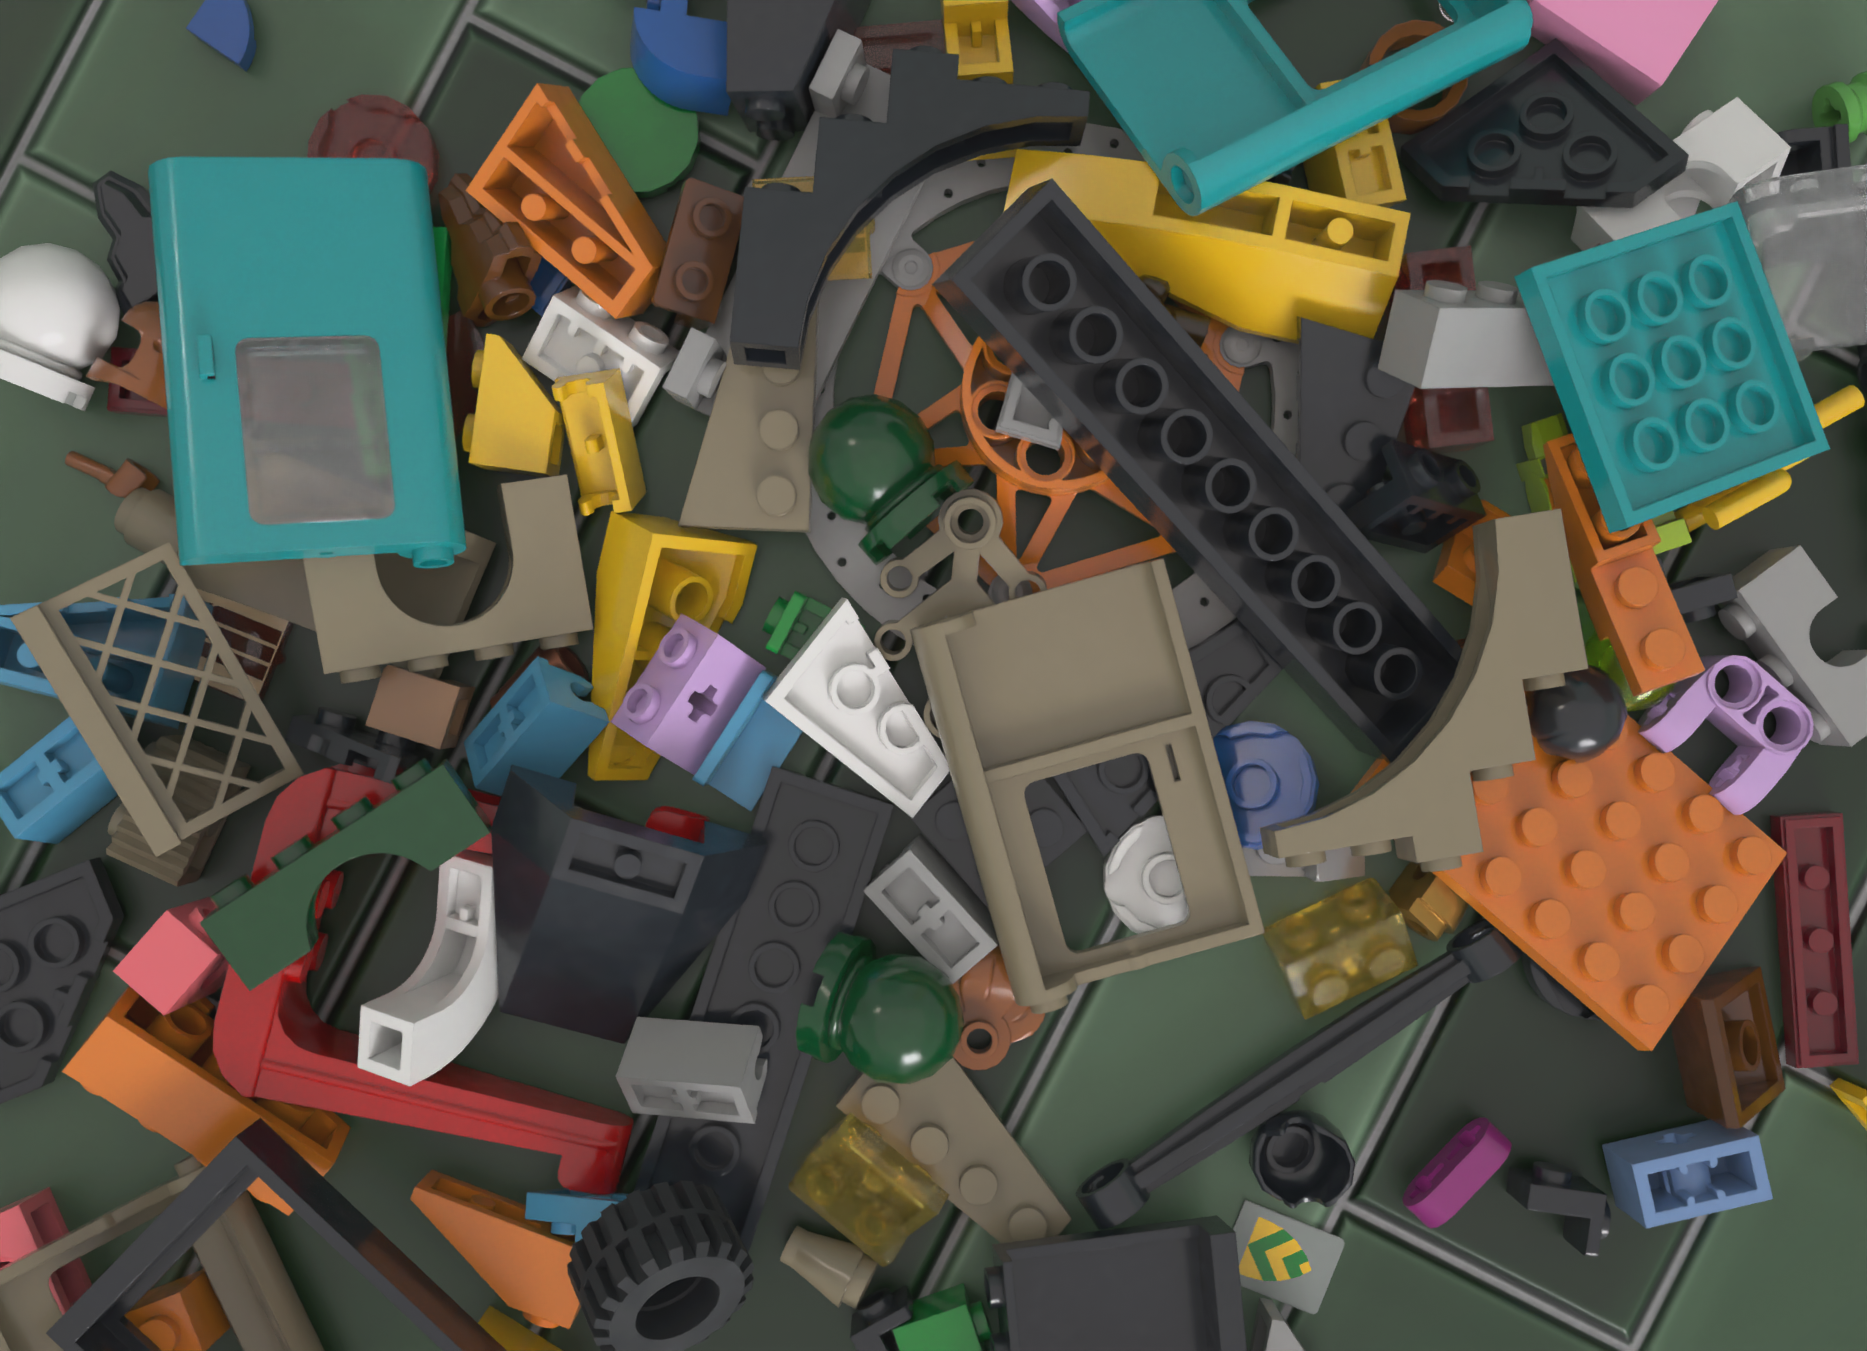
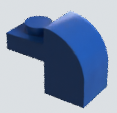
(681, 56)

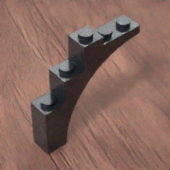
(863, 165)

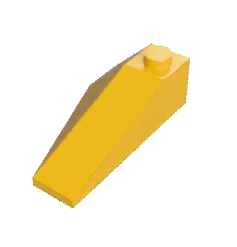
(643, 584)

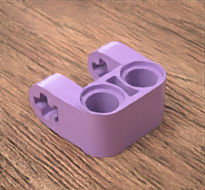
(1740, 716)

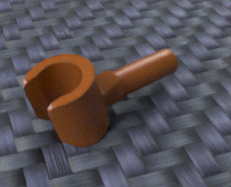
(120, 482)

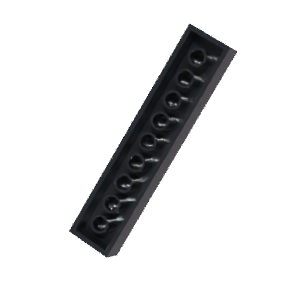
(1203, 468)

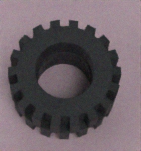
(660, 1269)

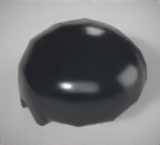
(1578, 717)
(1301, 1159)

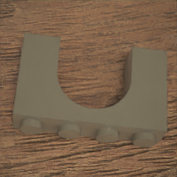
(539, 599)

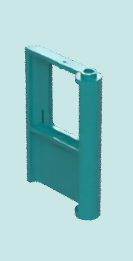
(1225, 106)

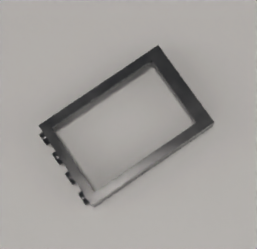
(99, 1317)

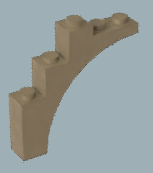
(1518, 641)

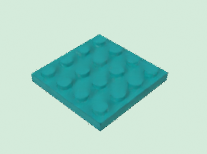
(1671, 364)

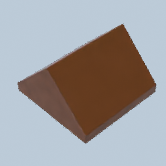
(1728, 1047)

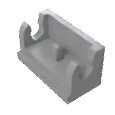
(934, 909)
(693, 1069)

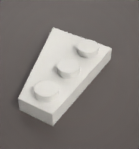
(854, 708)

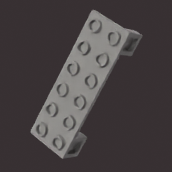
(839, 87)

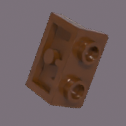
(698, 253)

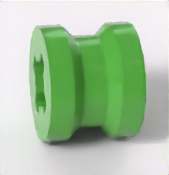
(1842, 105)

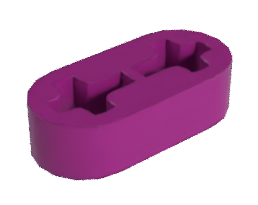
(1457, 1172)

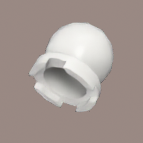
(54, 320)

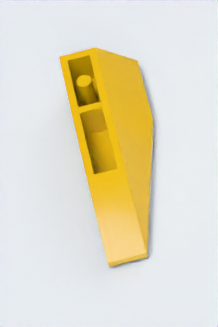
(1245, 260)

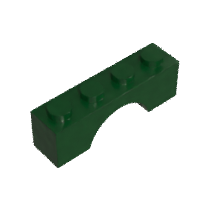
(274, 921)

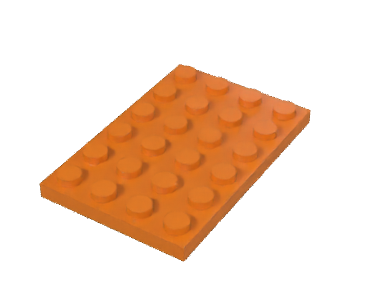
(1613, 876)

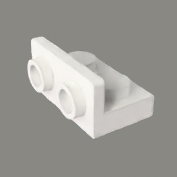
(585, 338)

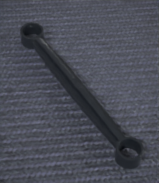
(1125, 1184)

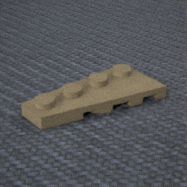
(757, 449)
(964, 1148)

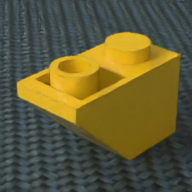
(515, 417)

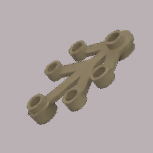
(962, 591)

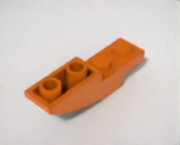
(1620, 580)

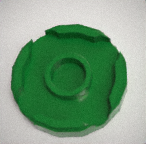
(644, 135)

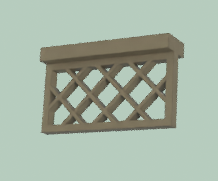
(107, 731)

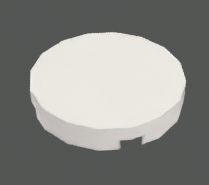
(1144, 878)

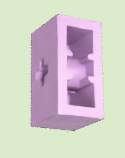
(687, 693)

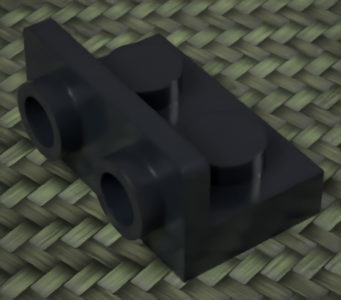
(1424, 502)

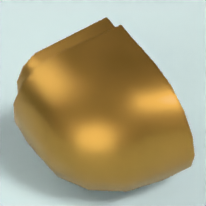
(1427, 903)

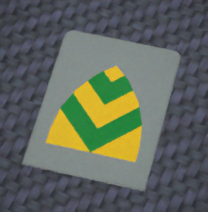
(1285, 1257)

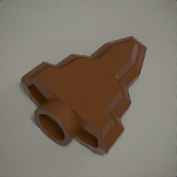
(488, 258)

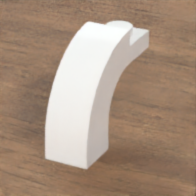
(451, 990)

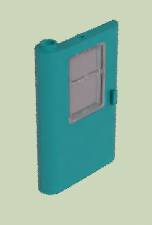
(325, 362)

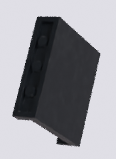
(1120, 1290)

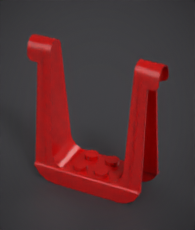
(283, 1052)

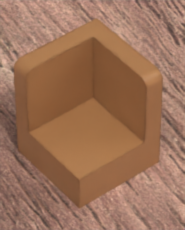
(420, 707)

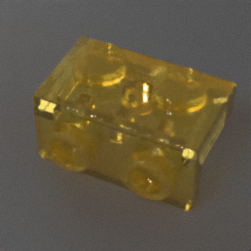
(1341, 947)
(867, 1189)

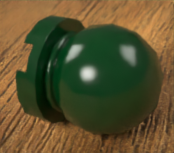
(879, 470)
(886, 1014)

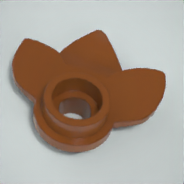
(990, 1005)

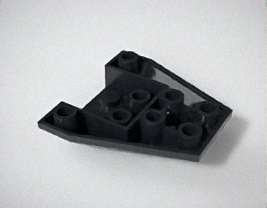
(602, 909)

